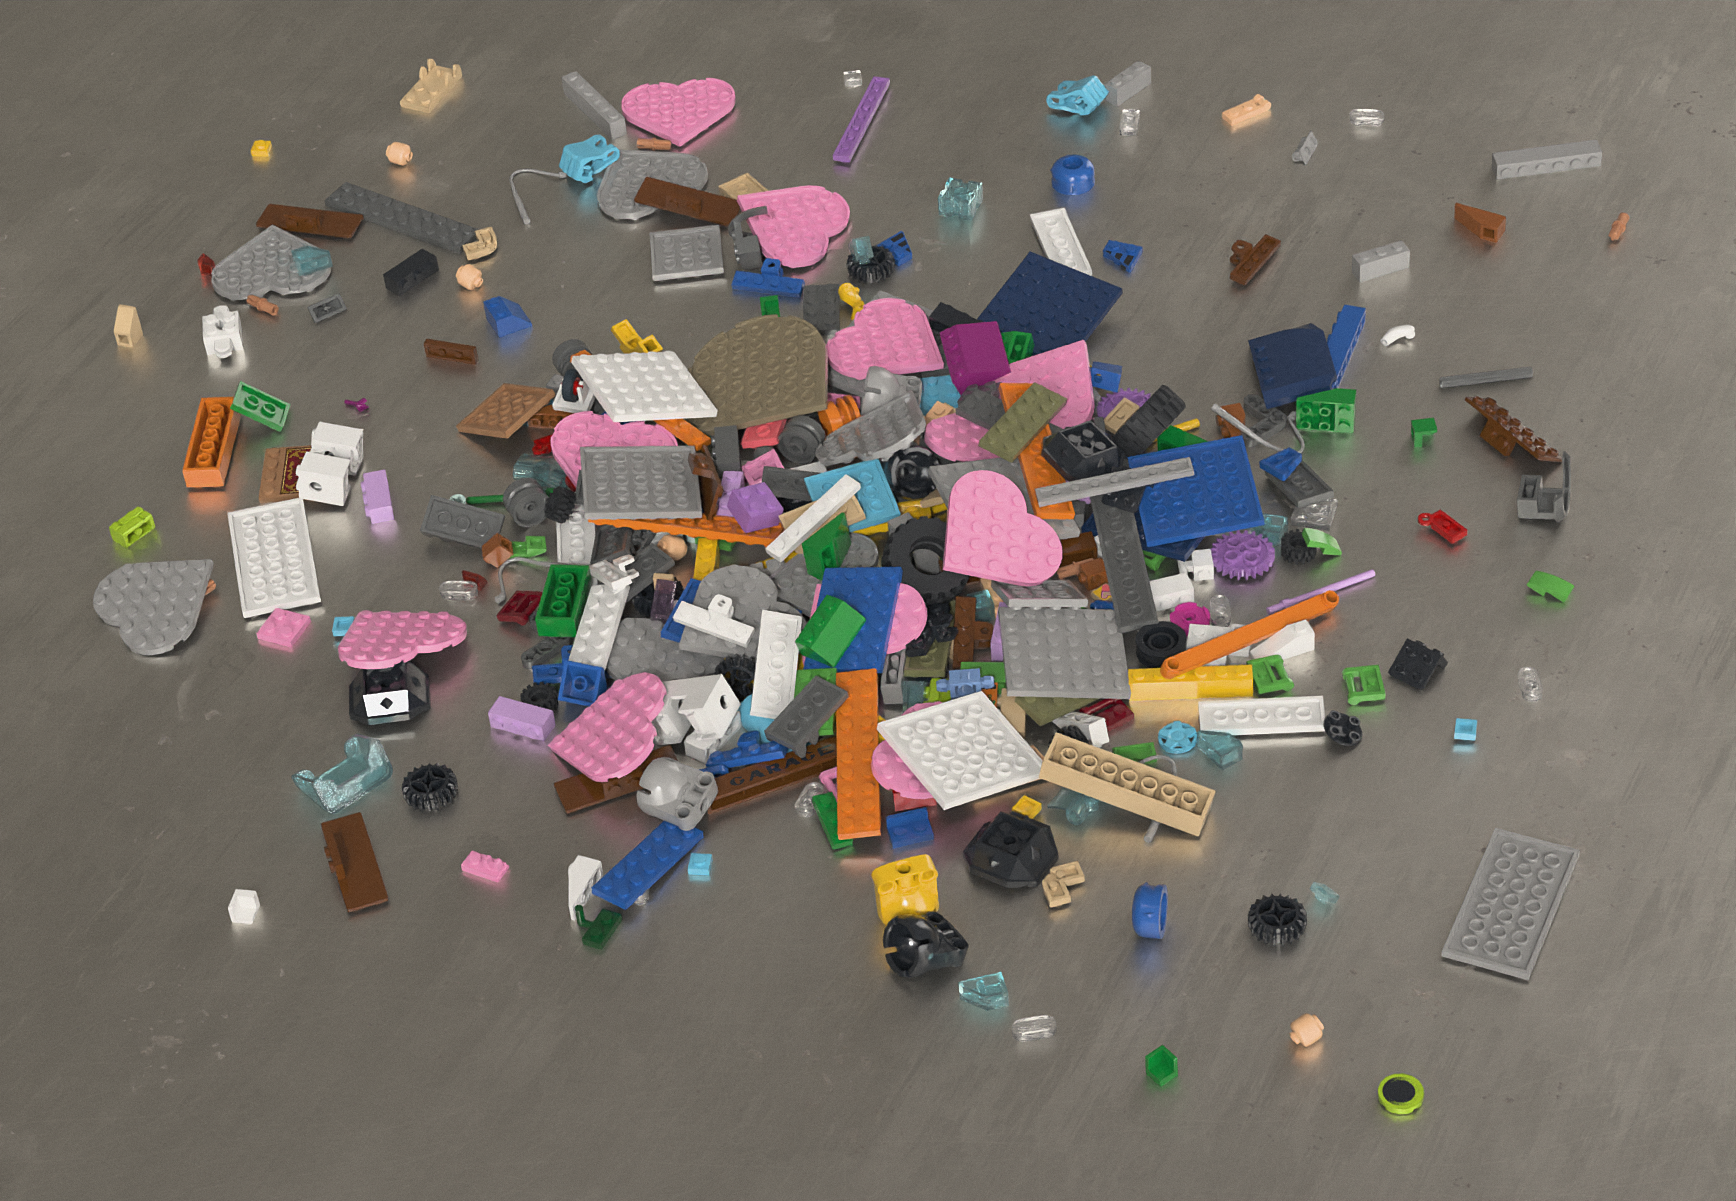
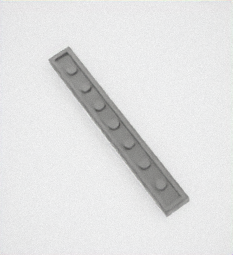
(1114, 482)

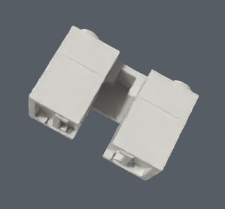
(325, 469)
(699, 702)

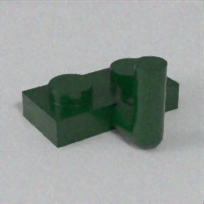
(600, 929)

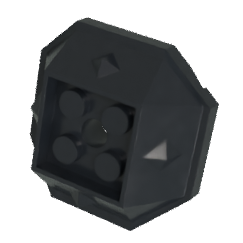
(1081, 452)
(389, 694)
(1012, 851)

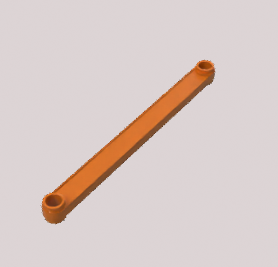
(1247, 635)

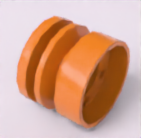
(838, 414)

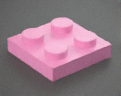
(283, 627)

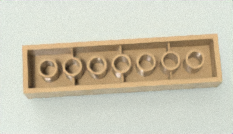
(1127, 784)

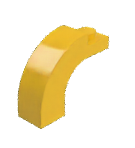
(631, 341)

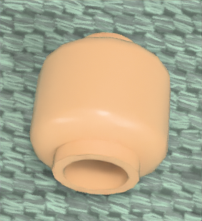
(399, 153)
(469, 277)
(673, 546)
(1306, 1030)

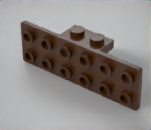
(687, 201)
(310, 220)
(1505, 431)
(709, 482)
(583, 792)
(353, 862)

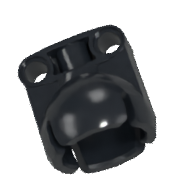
(916, 481)
(923, 944)

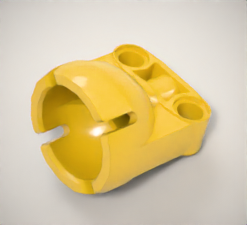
(906, 887)

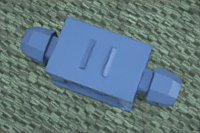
(964, 682)

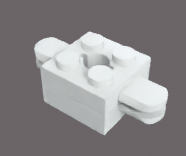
(222, 332)

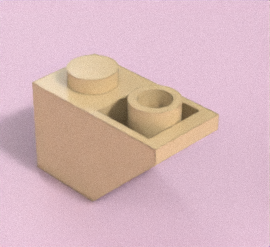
(127, 326)

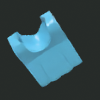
(1079, 96)
(586, 159)

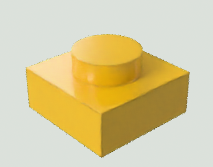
(261, 148)
(1027, 806)

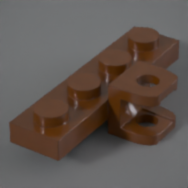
(1251, 257)
(970, 632)

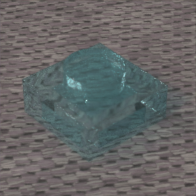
(1324, 893)

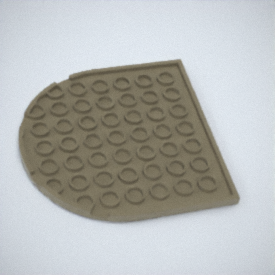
(762, 372)

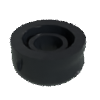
(1159, 642)

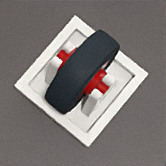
(573, 394)

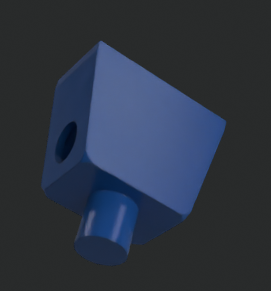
(1109, 377)

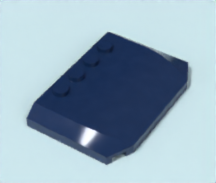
(1292, 364)

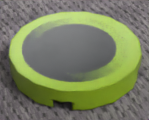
(1400, 1093)

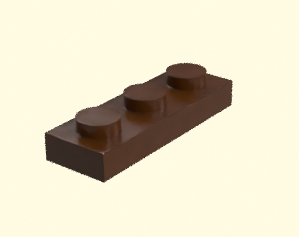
(451, 351)

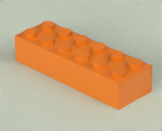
(211, 443)

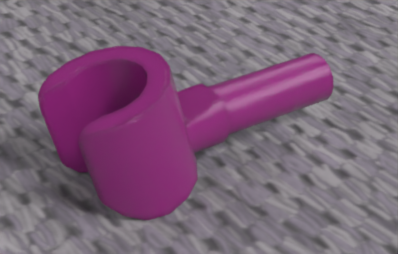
(360, 405)

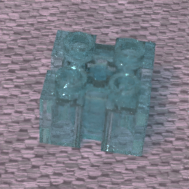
(960, 199)

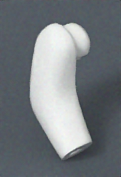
(1398, 332)

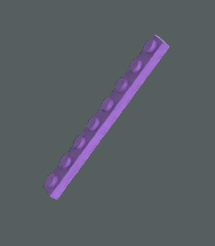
(861, 119)

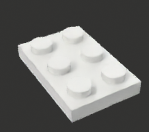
(1200, 634)

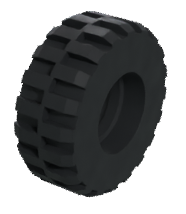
(1149, 422)
(927, 535)

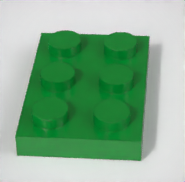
(260, 406)

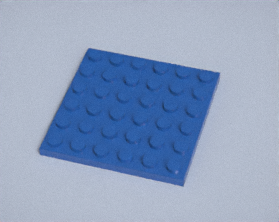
(1210, 502)

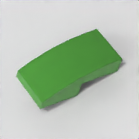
(1321, 540)
(531, 547)
(1545, 582)

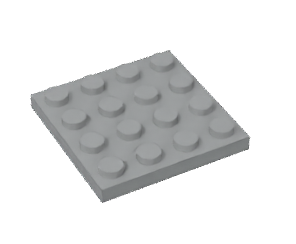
(686, 253)
(1051, 594)

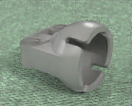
(885, 386)
(677, 792)

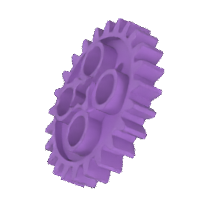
(1109, 402)
(1242, 554)

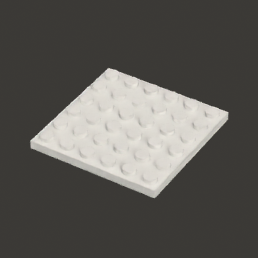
(643, 386)
(962, 749)

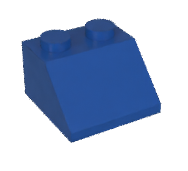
(505, 316)
(581, 683)

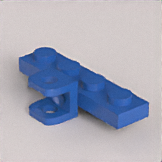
(769, 281)
(553, 672)
(747, 752)

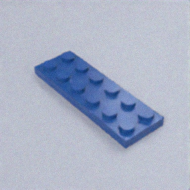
(646, 864)

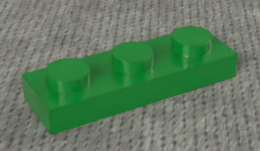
(826, 810)

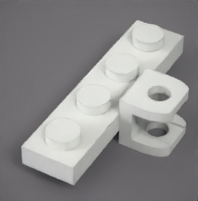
(614, 575)
(716, 621)

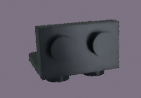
(1126, 499)
(1416, 664)

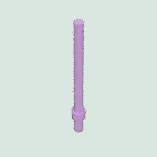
(1286, 603)

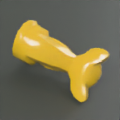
(850, 295)

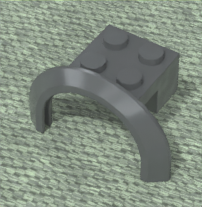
(745, 244)
(1545, 503)

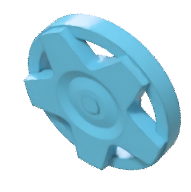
(1177, 735)

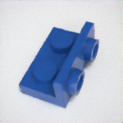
(909, 828)

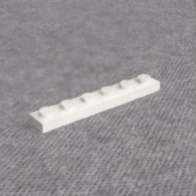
(813, 518)

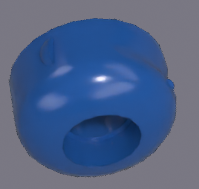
(1073, 175)
(1150, 910)

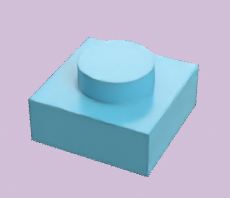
(341, 625)
(1465, 729)
(700, 864)

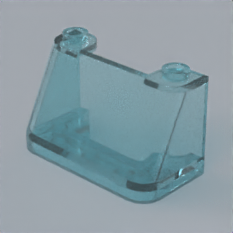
(349, 780)

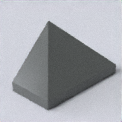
(327, 308)

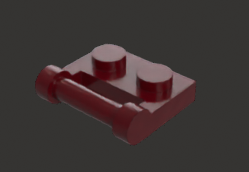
(516, 605)
(1114, 716)

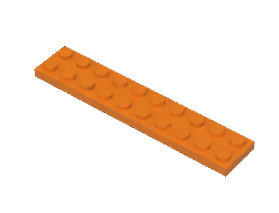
(1035, 468)
(718, 528)
(856, 740)

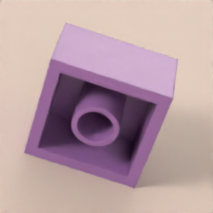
(754, 507)

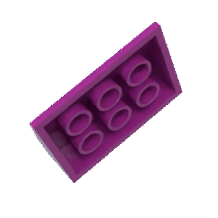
(974, 354)

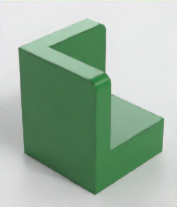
(769, 305)
(1421, 428)
(1161, 1065)

